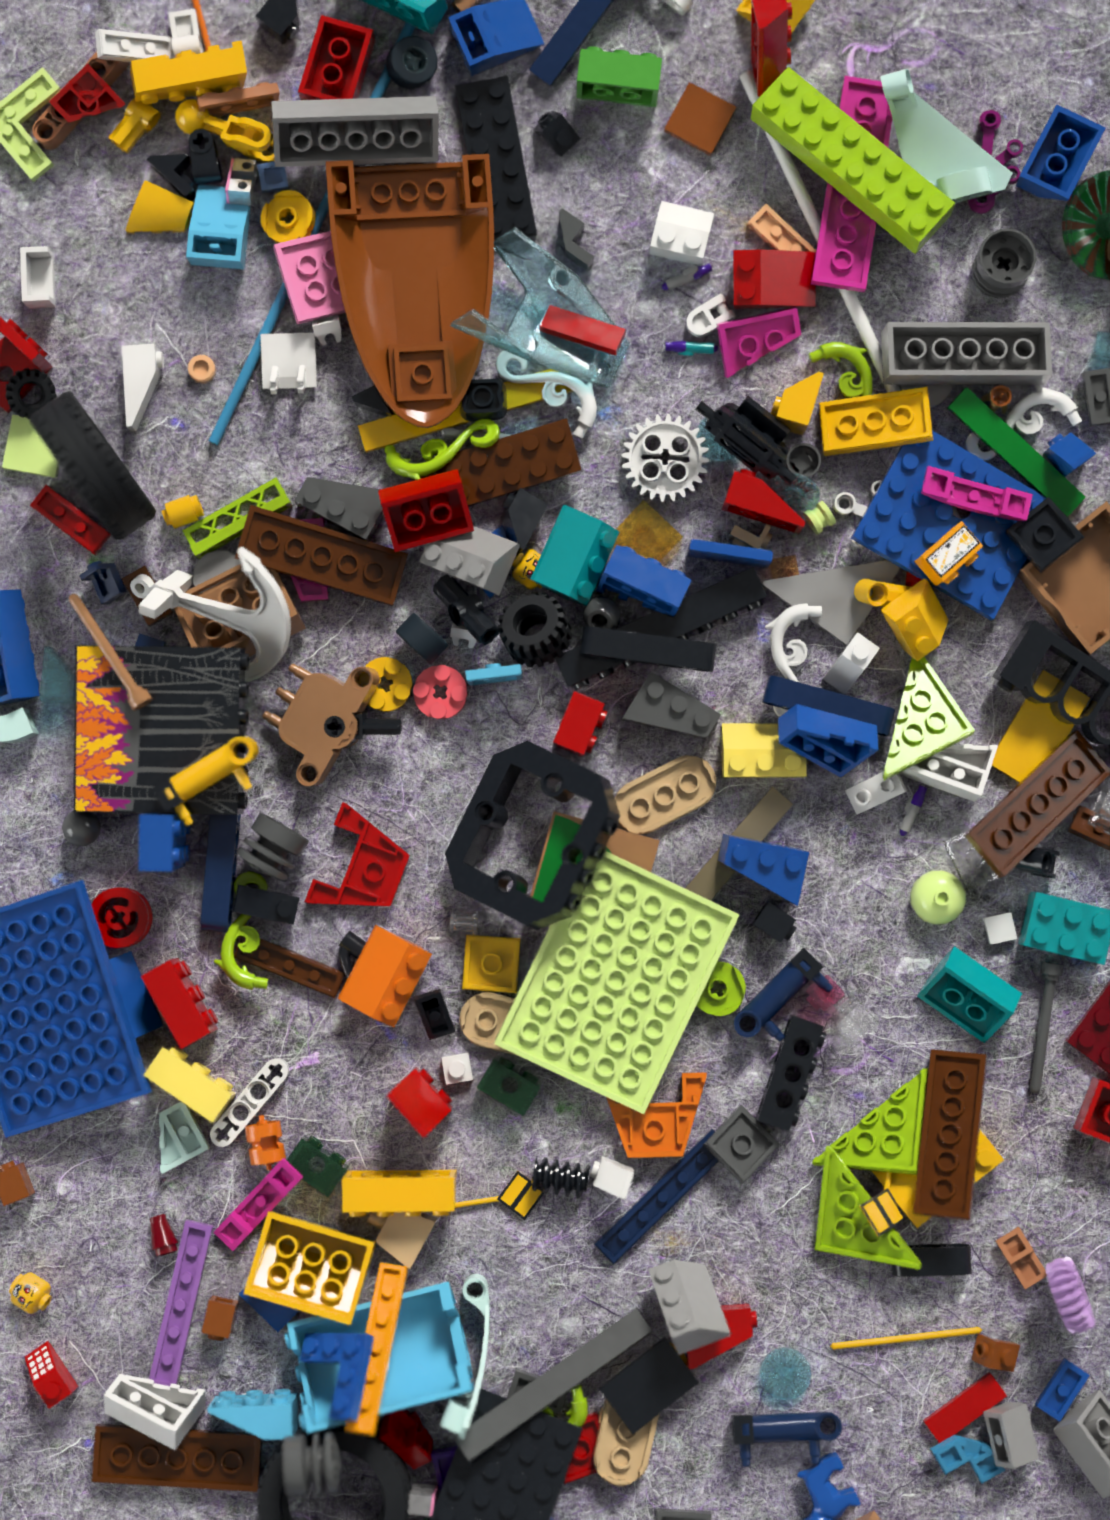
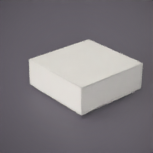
(1000, 928)

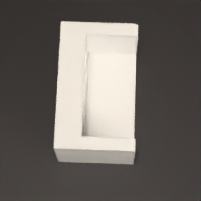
(37, 277)

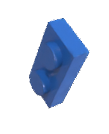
(1062, 1389)

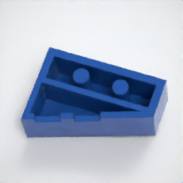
(644, 580)
(827, 738)
(768, 864)

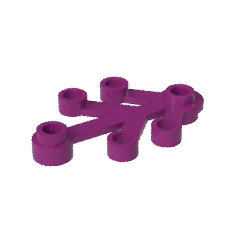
(987, 144)

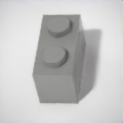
(1011, 1435)

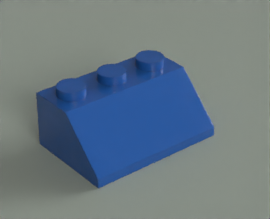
(1060, 155)
(135, 995)

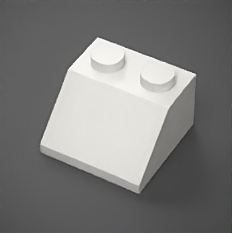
(681, 233)

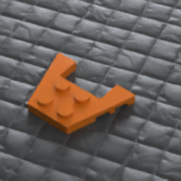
(663, 1126)

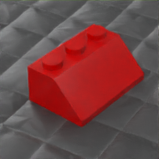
(769, 41)

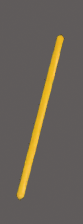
(906, 1338)

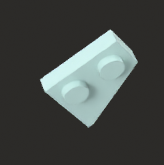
(179, 1136)

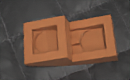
(1021, 1258)

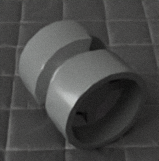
(803, 460)

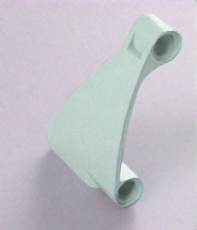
(938, 147)
(461, 1407)

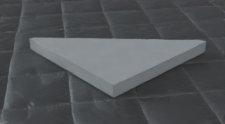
(835, 593)

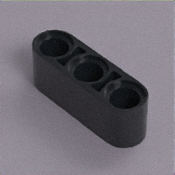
(938, 1260)

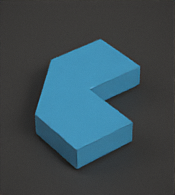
(960, 1450)

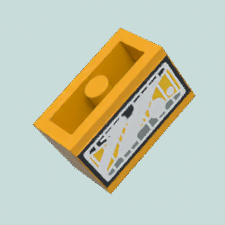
(948, 554)

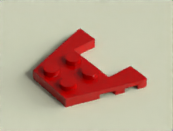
(373, 869)

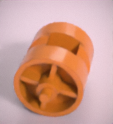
(265, 1142)

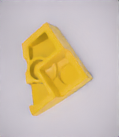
(159, 211)

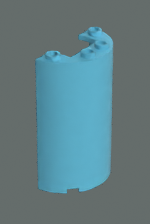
(425, 1363)

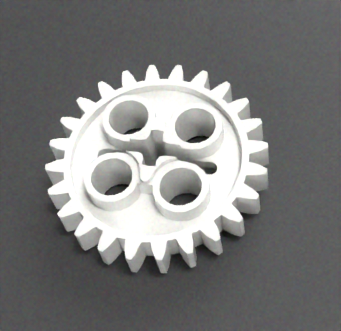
(667, 433)

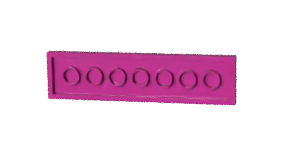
(845, 230)

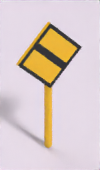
(516, 1196)
(883, 1210)

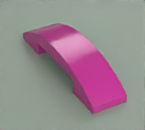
(975, 496)
(258, 1204)

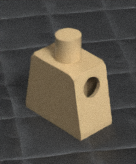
(402, 1234)

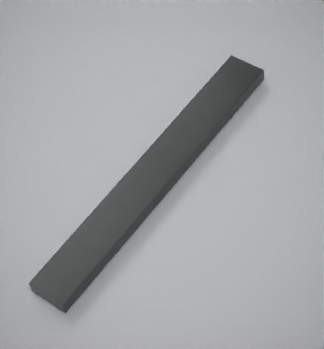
(553, 1385)

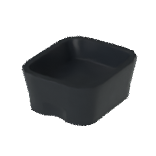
(484, 400)

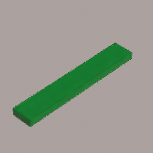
(1015, 451)

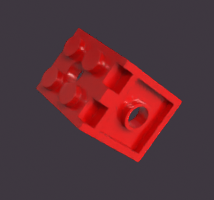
(17, 355)

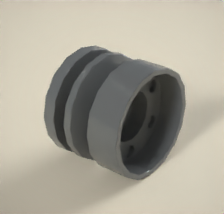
(1006, 249)
(272, 847)
(311, 1464)

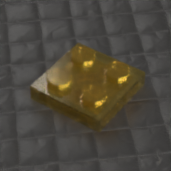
(647, 533)

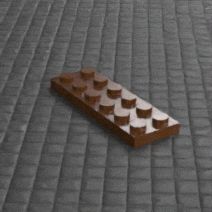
(516, 462)
(323, 555)
(1038, 804)
(950, 1135)
(200, 1461)

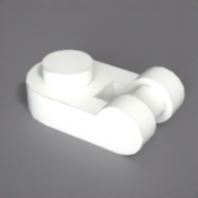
(700, 320)

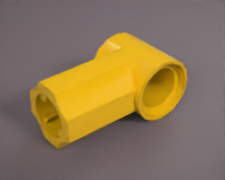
(137, 120)
(882, 593)

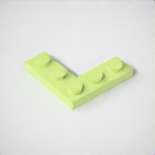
(18, 108)

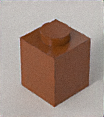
(14, 1183)
(220, 1318)

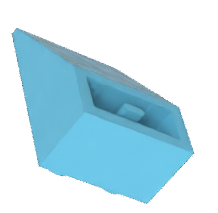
(217, 230)
(259, 1413)

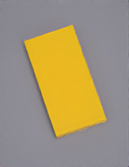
(876, 421)
(1036, 730)

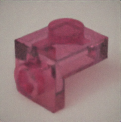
(821, 999)

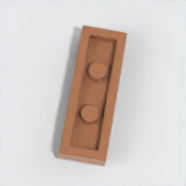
(239, 99)

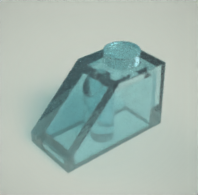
(56, 679)

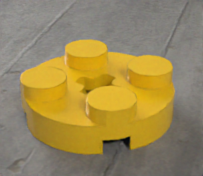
(279, 207)
(399, 690)

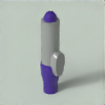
(687, 276)
(912, 808)

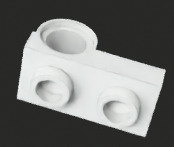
(185, 31)
(874, 792)

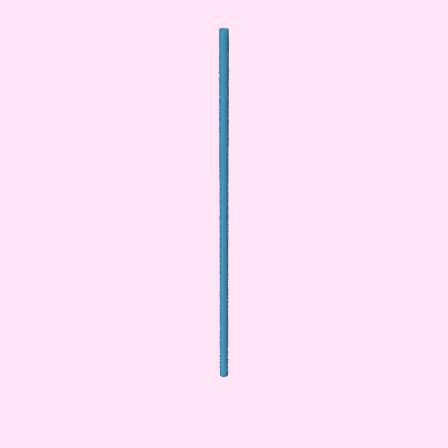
(282, 295)

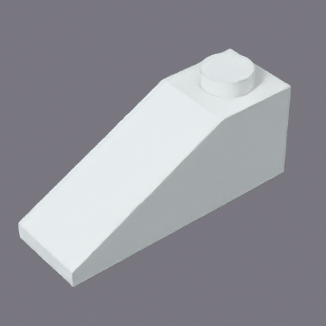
(140, 377)

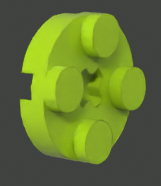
(732, 994)

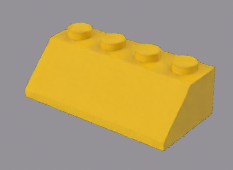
(399, 1192)

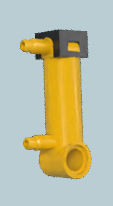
(204, 773)

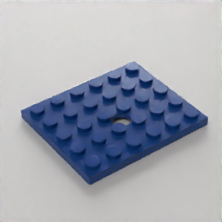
(907, 523)

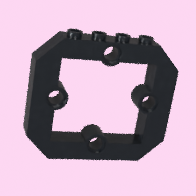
(571, 878)

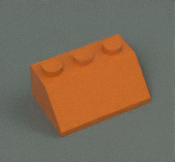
(384, 976)

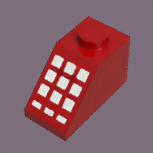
(49, 1375)

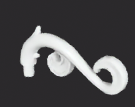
(551, 379)
(1015, 417)
(779, 626)

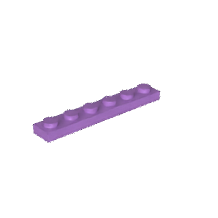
(181, 1302)

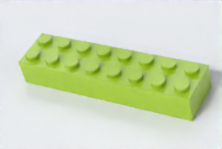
(852, 160)

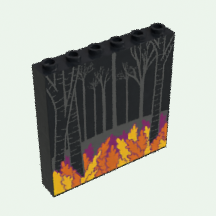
(192, 714)

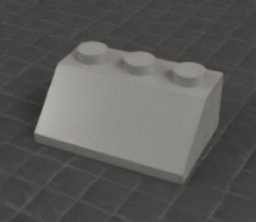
(473, 558)
(689, 1304)
(1087, 1438)

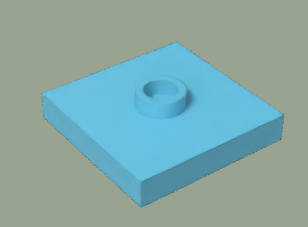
(493, 674)

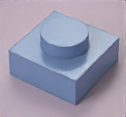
(272, 177)

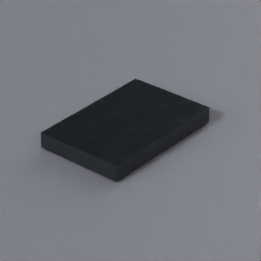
(648, 1385)

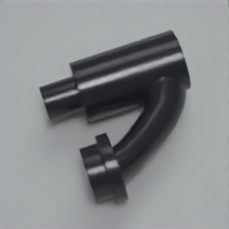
(350, 945)

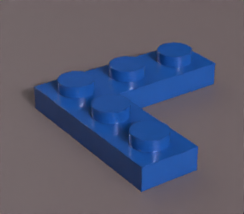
(353, 1355)

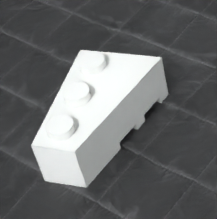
(956, 770)
(153, 1408)

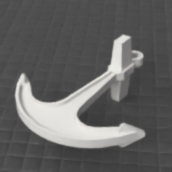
(267, 626)

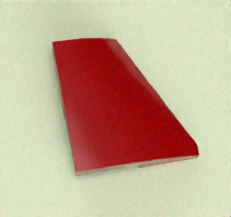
(85, 96)
(407, 1437)

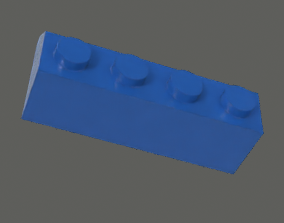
(17, 660)

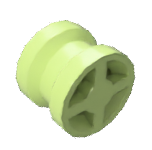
(819, 517)

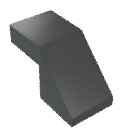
(571, 230)

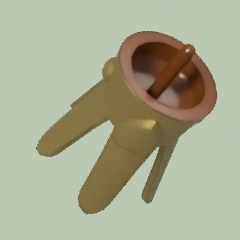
(999, 397)

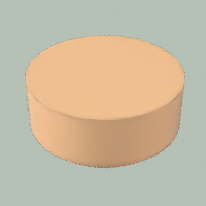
(201, 369)

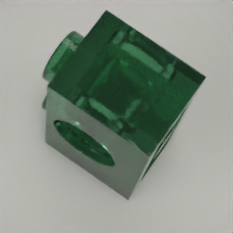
(517, 1100)
(322, 1180)

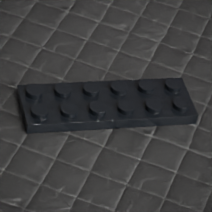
(492, 129)

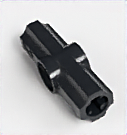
(465, 609)

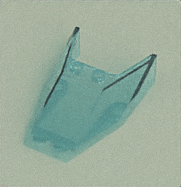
(545, 284)

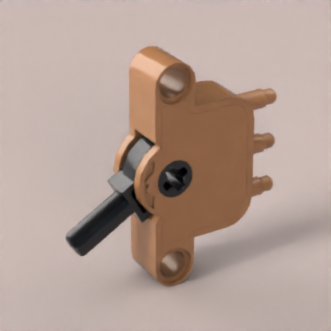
(314, 711)

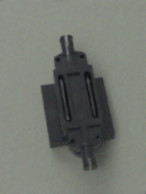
(750, 436)

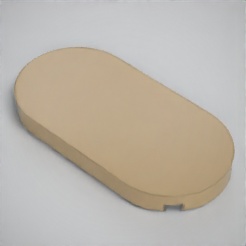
(665, 794)
(483, 1018)
(619, 1453)

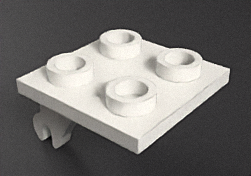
(288, 361)

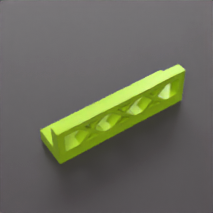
(234, 530)

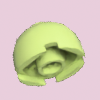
(938, 897)

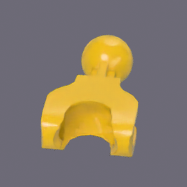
(237, 133)

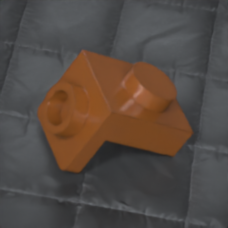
(995, 1353)

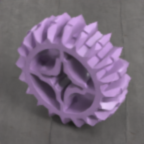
(1070, 1295)

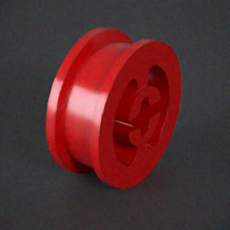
(137, 903)

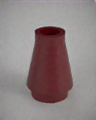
(162, 1236)

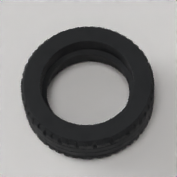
(92, 466)
(386, 1464)

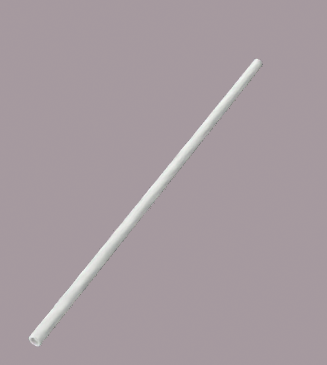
(814, 221)

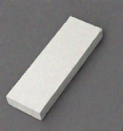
(131, 46)

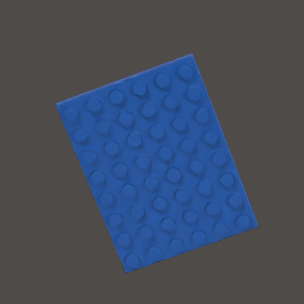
(60, 1015)

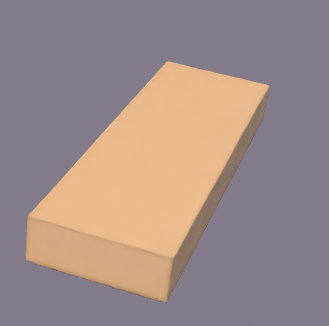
(777, 232)

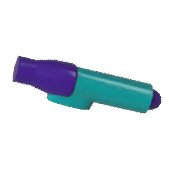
(690, 348)

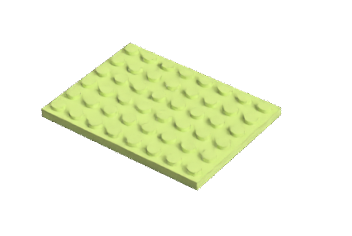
(618, 982)

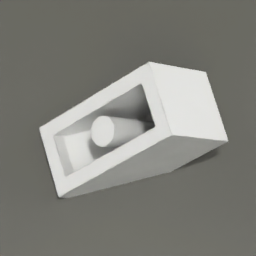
(851, 663)
(612, 1176)

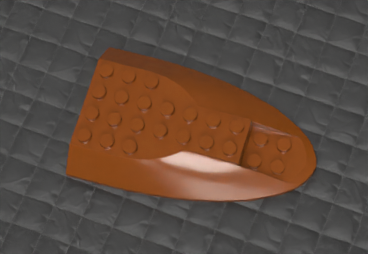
(408, 263)

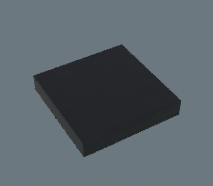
(1045, 535)

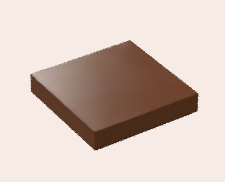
(700, 119)

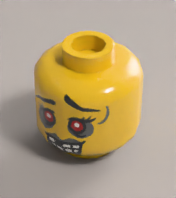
(524, 567)
(30, 1293)

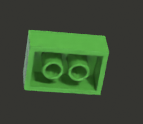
(618, 76)

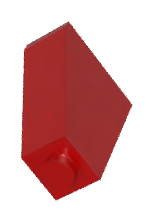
(740, 1324)

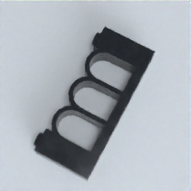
(1022, 660)

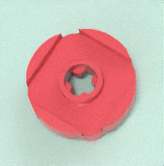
(441, 676)

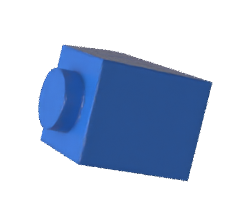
(1068, 453)

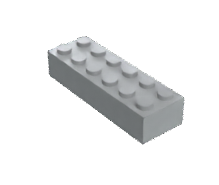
(355, 130)
(966, 353)

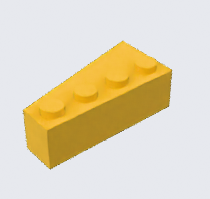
(188, 74)

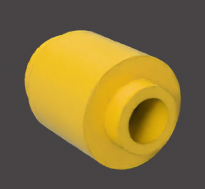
(182, 511)

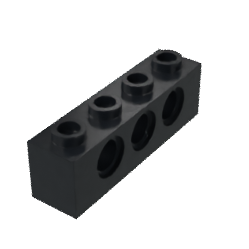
(795, 1030)

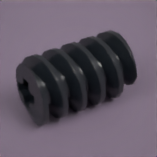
(560, 1177)

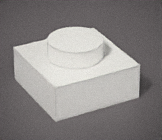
(457, 1068)

